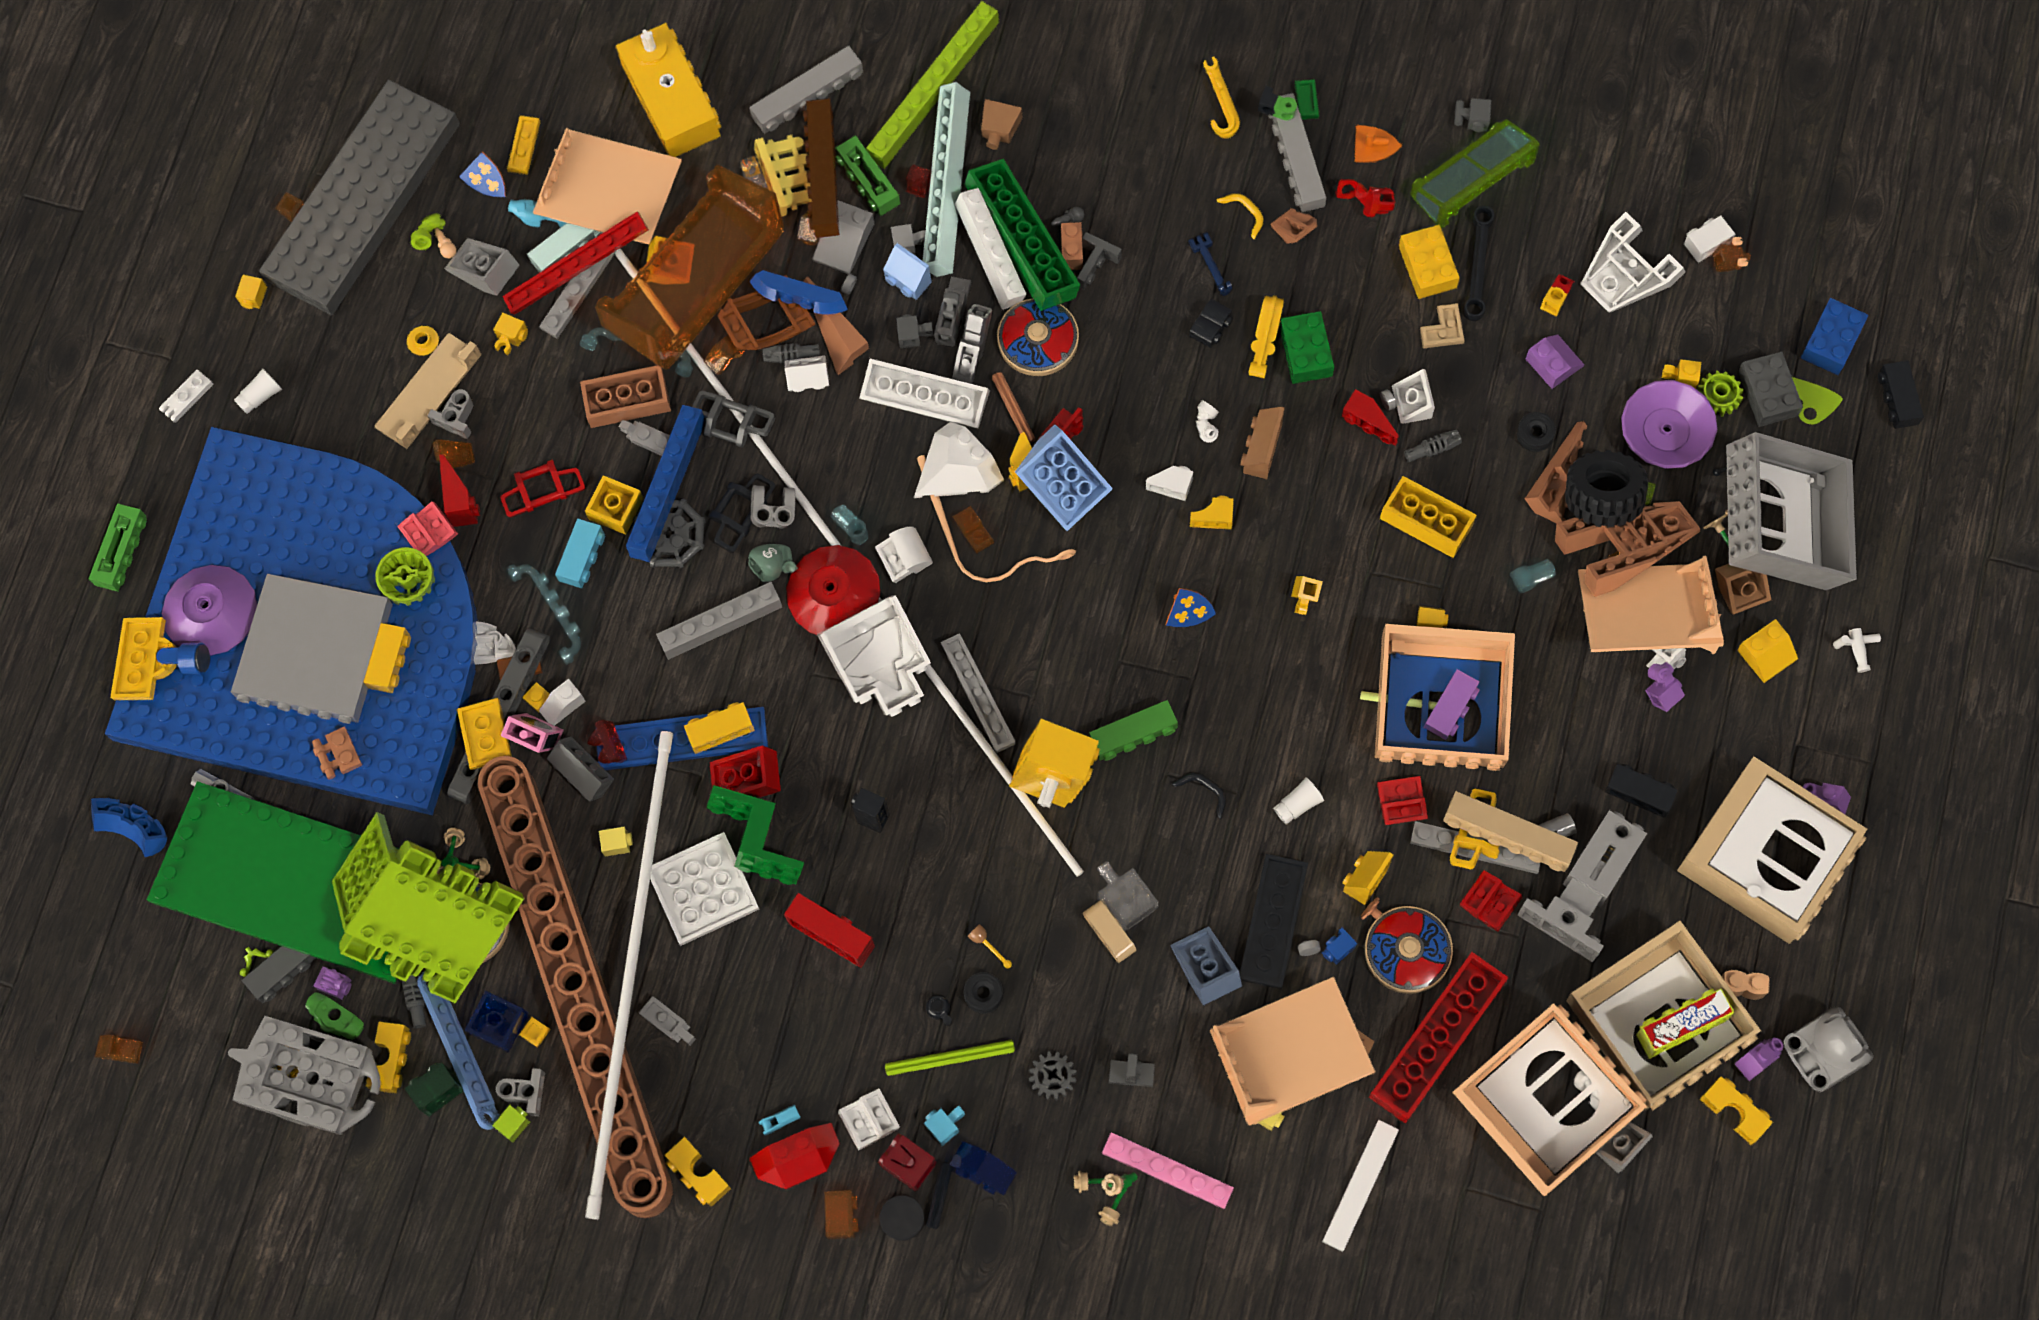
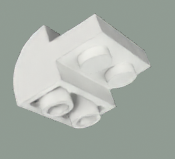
(903, 553)

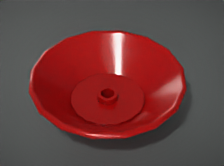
(854, 587)

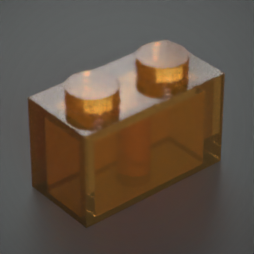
(840, 1214)

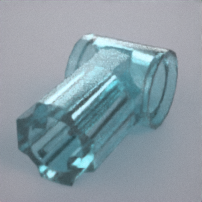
(850, 524)
(1527, 577)

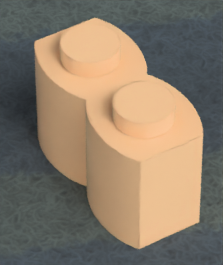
(1750, 986)

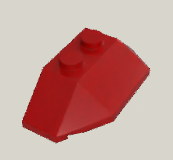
(797, 1157)

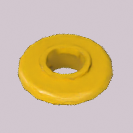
(426, 348)

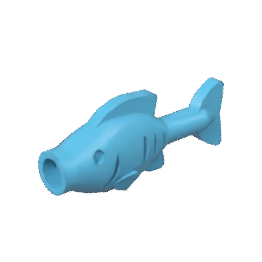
(524, 210)

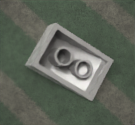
(843, 250)
(483, 266)

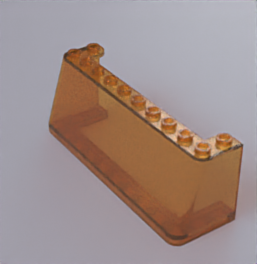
(695, 268)

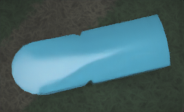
(783, 1118)

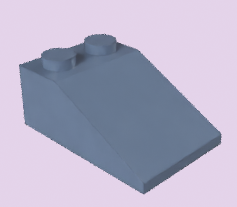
(1206, 965)

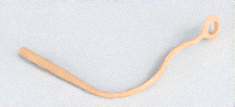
(942, 518)

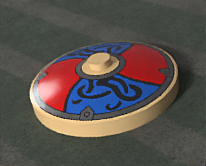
(1036, 339)
(1408, 949)

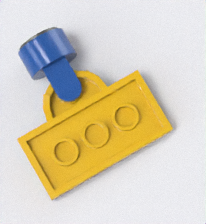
(148, 657)

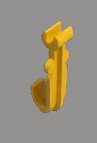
(1225, 101)
(1265, 334)

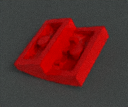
(1402, 800)
(1490, 901)

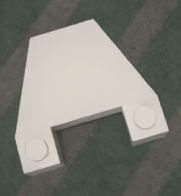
(1621, 275)

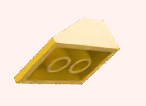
(1367, 875)

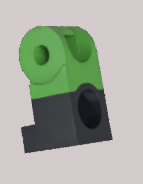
(1276, 105)

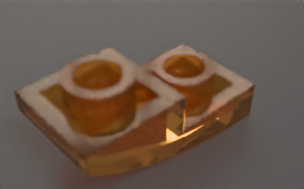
(973, 529)

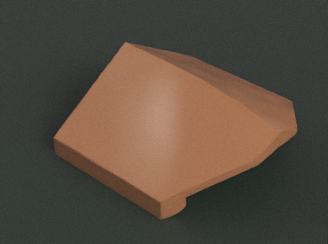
(1294, 225)

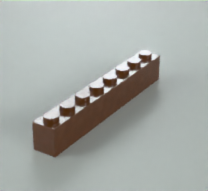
(822, 168)

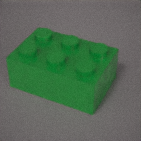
(1306, 347)

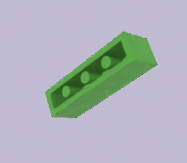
(1134, 730)

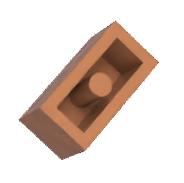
(1072, 245)

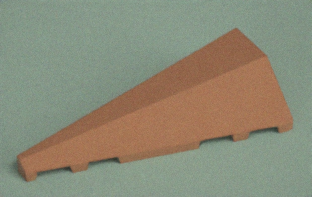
(840, 338)
(1548, 492)

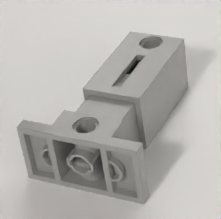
(1588, 886)

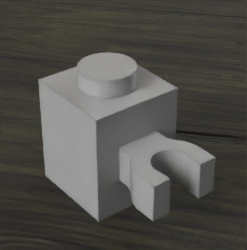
(904, 236)

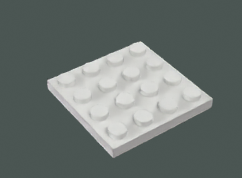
(702, 889)

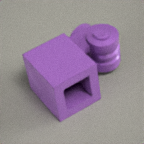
(1666, 689)
(1832, 794)
(333, 983)
(1760, 1057)

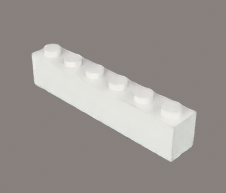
(990, 248)

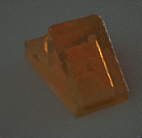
(456, 453)
(118, 1049)

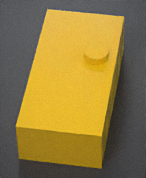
(1428, 516)

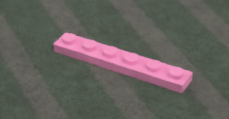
(1167, 1170)

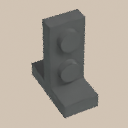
(1100, 250)
(1131, 1072)

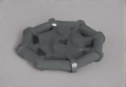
(680, 538)

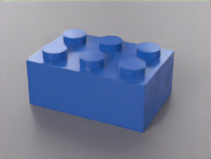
(1834, 336)

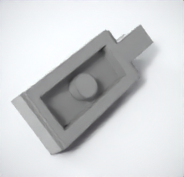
(645, 436)
(666, 1021)

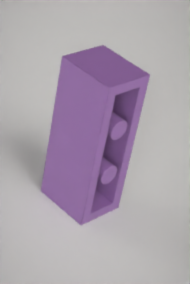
(1452, 705)

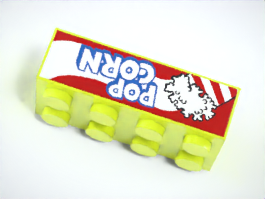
(1685, 1023)

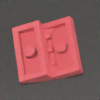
(427, 529)

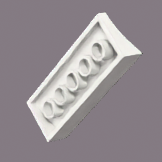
(924, 393)

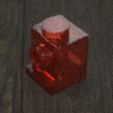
(918, 181)

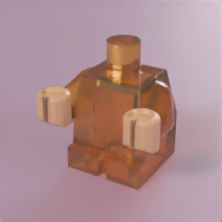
(1730, 256)

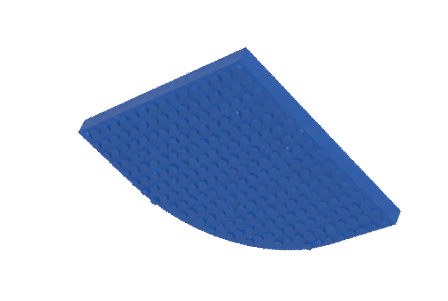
(327, 524)

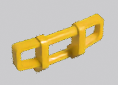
(1479, 846)

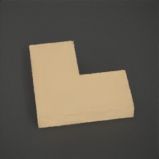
(1449, 330)

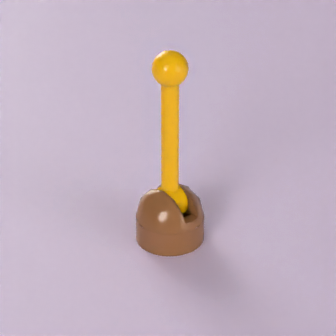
(979, 935)

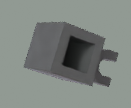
(910, 331)

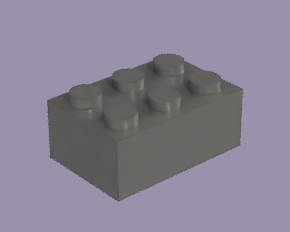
(1770, 389)

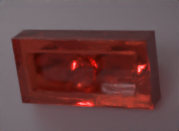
(606, 735)

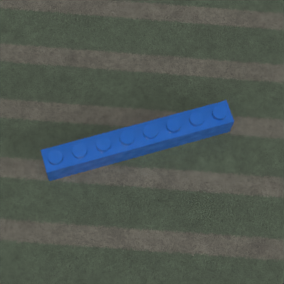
(665, 483)

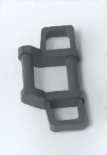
(745, 426)

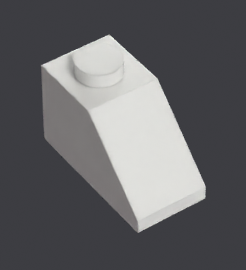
(1171, 482)
(561, 702)

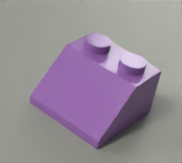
(1553, 360)

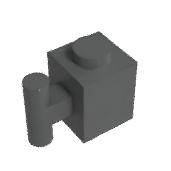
(1477, 114)

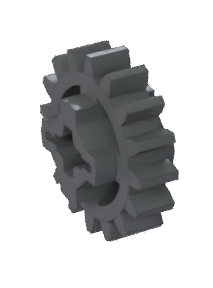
(1046, 1083)

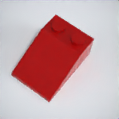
(458, 503)
(748, 772)

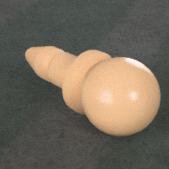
(445, 245)

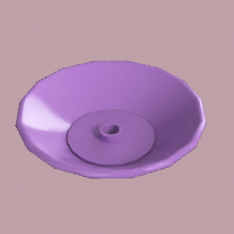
(1670, 406)
(225, 618)

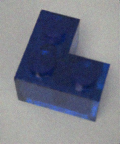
(982, 1168)

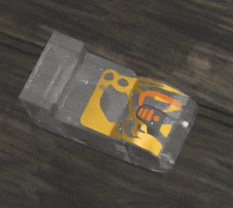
(752, 171)

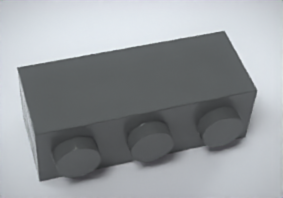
(580, 769)

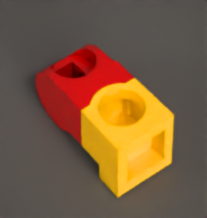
(1557, 295)

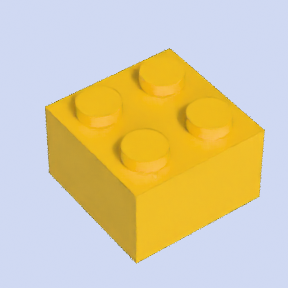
(614, 505)

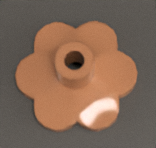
(1372, 910)

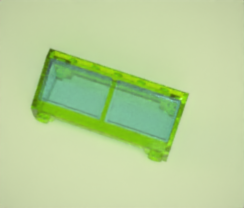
(1474, 170)

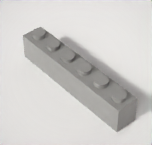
(812, 85)
(1299, 161)
(719, 620)

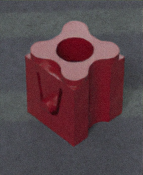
(907, 1162)

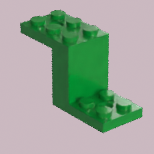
(751, 854)

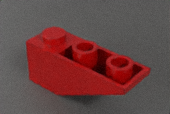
(1366, 413)

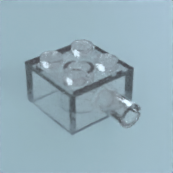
(1126, 896)

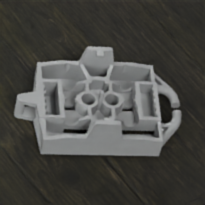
(317, 1104)

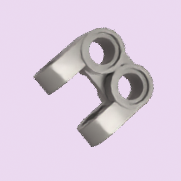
(787, 507)

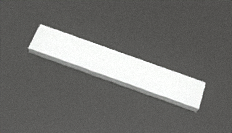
(1360, 1185)

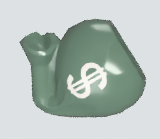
(770, 561)

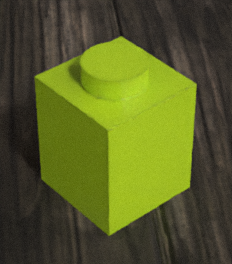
(512, 1122)

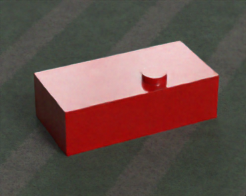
(829, 930)

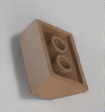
(1262, 442)

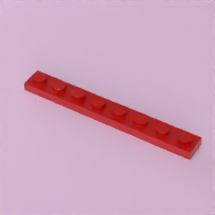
(575, 263)

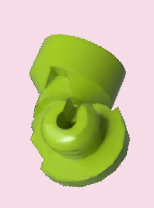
(422, 238)

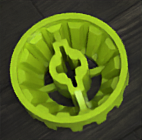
(394, 570)

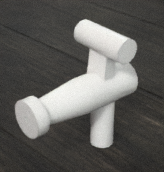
(1858, 641)

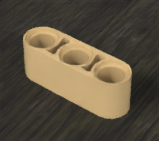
(1109, 931)

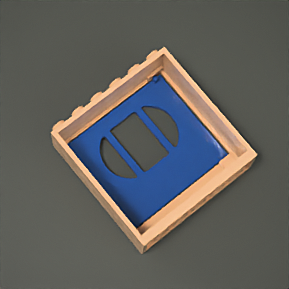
(1440, 659)

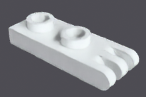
(186, 396)

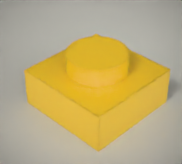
(536, 696)

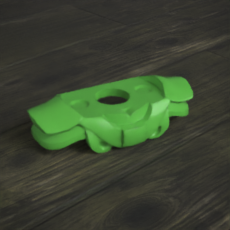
(347, 1025)

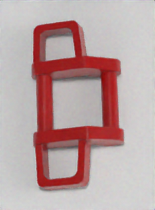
(560, 493)

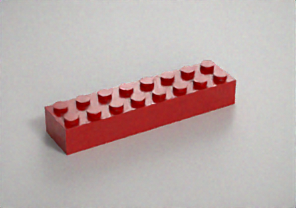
(1438, 1037)

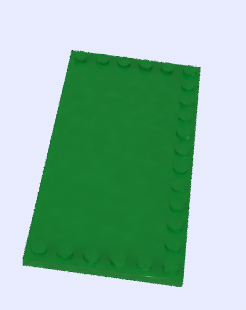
(260, 874)

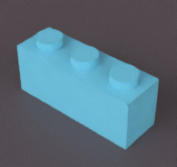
(580, 553)

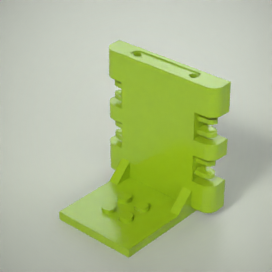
(420, 917)

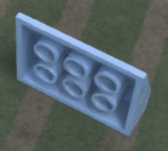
(1062, 477)

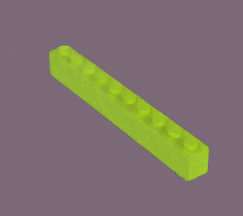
(926, 91)

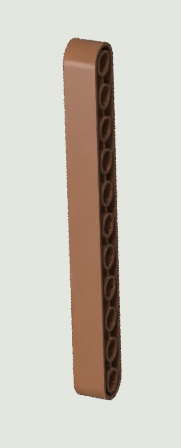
(558, 967)

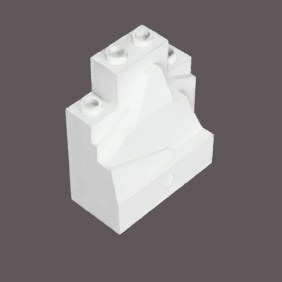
(878, 656)

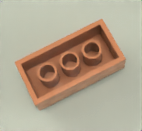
(625, 396)

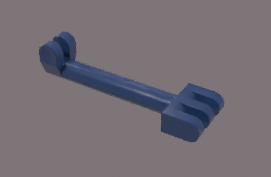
(1223, 287)

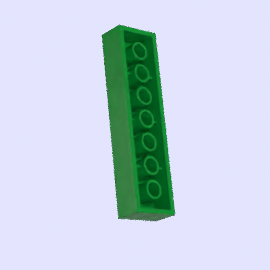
(1024, 236)

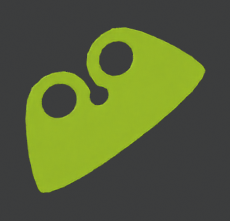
(1818, 398)

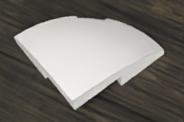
(491, 644)

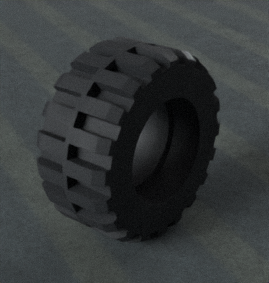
(1600, 506)

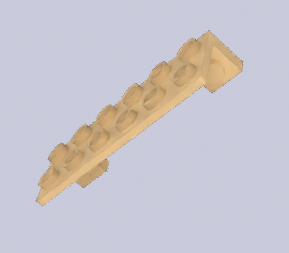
(428, 390)

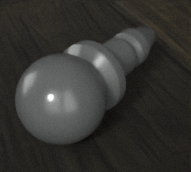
(1075, 215)

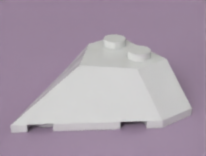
(957, 465)

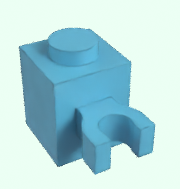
(943, 1126)

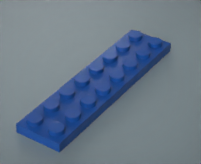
(642, 740)

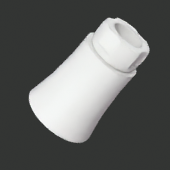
(257, 391)
(1298, 801)

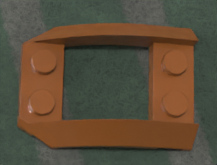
(740, 333)

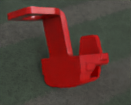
(1370, 198)

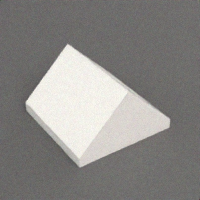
(1414, 398)

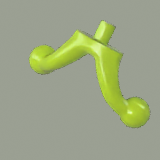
(244, 972)

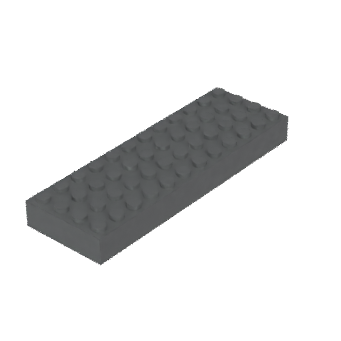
(359, 197)

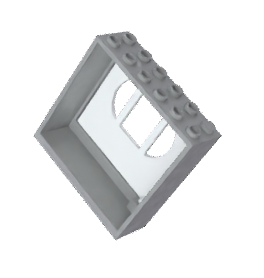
(1816, 511)

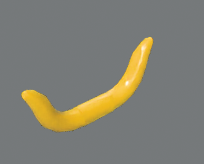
(1250, 206)

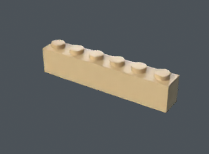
(1510, 832)

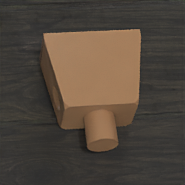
(999, 122)

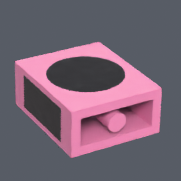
(531, 732)

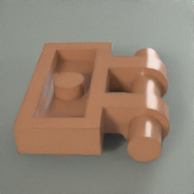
(343, 750)

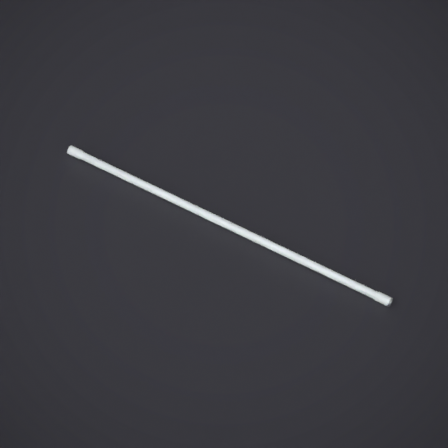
(595, 1198)

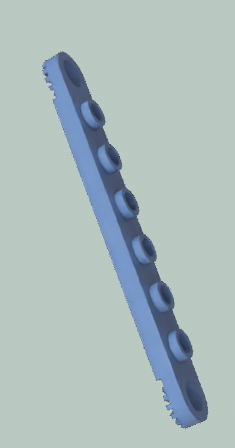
(460, 1056)

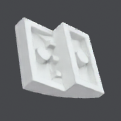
(868, 1119)

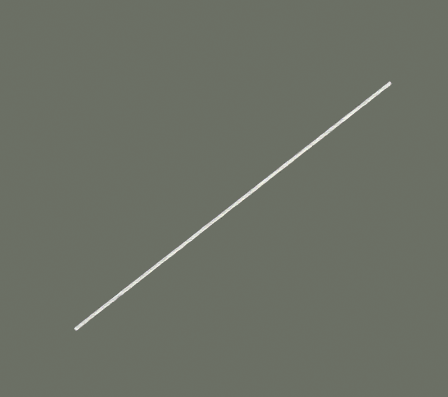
(833, 541)

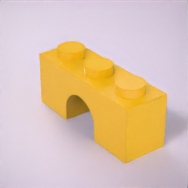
(395, 1038)
(1753, 1120)
(710, 1187)

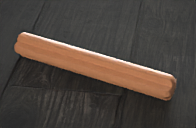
(1012, 406)

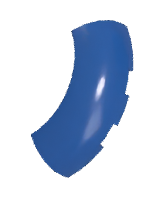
(129, 821)

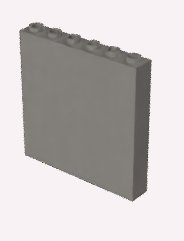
(310, 648)

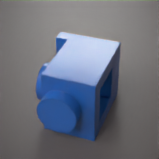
(1339, 947)

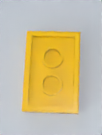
(482, 732)

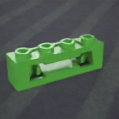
(854, 150)
(118, 547)

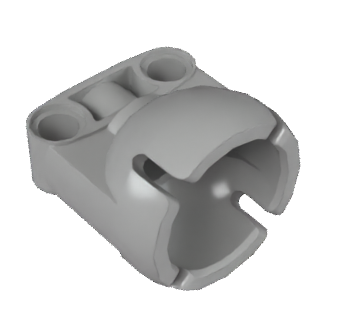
(1829, 1048)

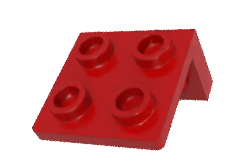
(1070, 423)

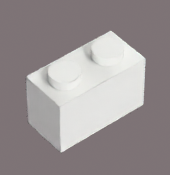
(1708, 238)
(806, 373)

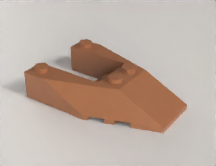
(1640, 543)

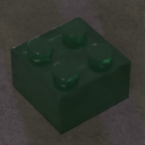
(434, 1088)

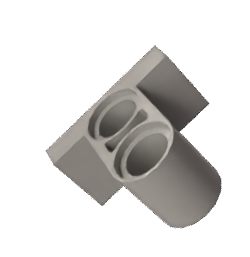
(452, 409)
(518, 1091)

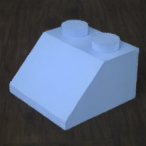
(907, 272)

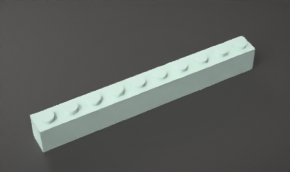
(946, 179)

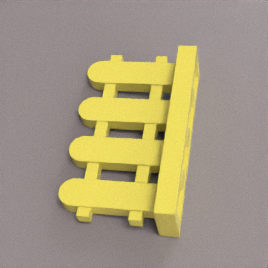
(771, 168)

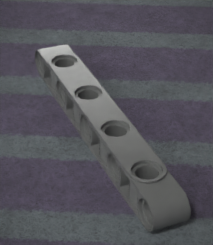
(514, 681)

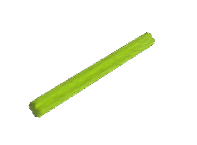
(949, 1057)

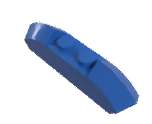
(794, 291)

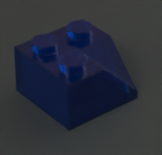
(496, 1021)

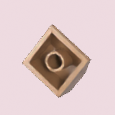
(1742, 587)

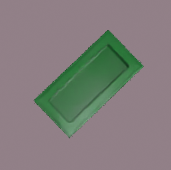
(1307, 99)

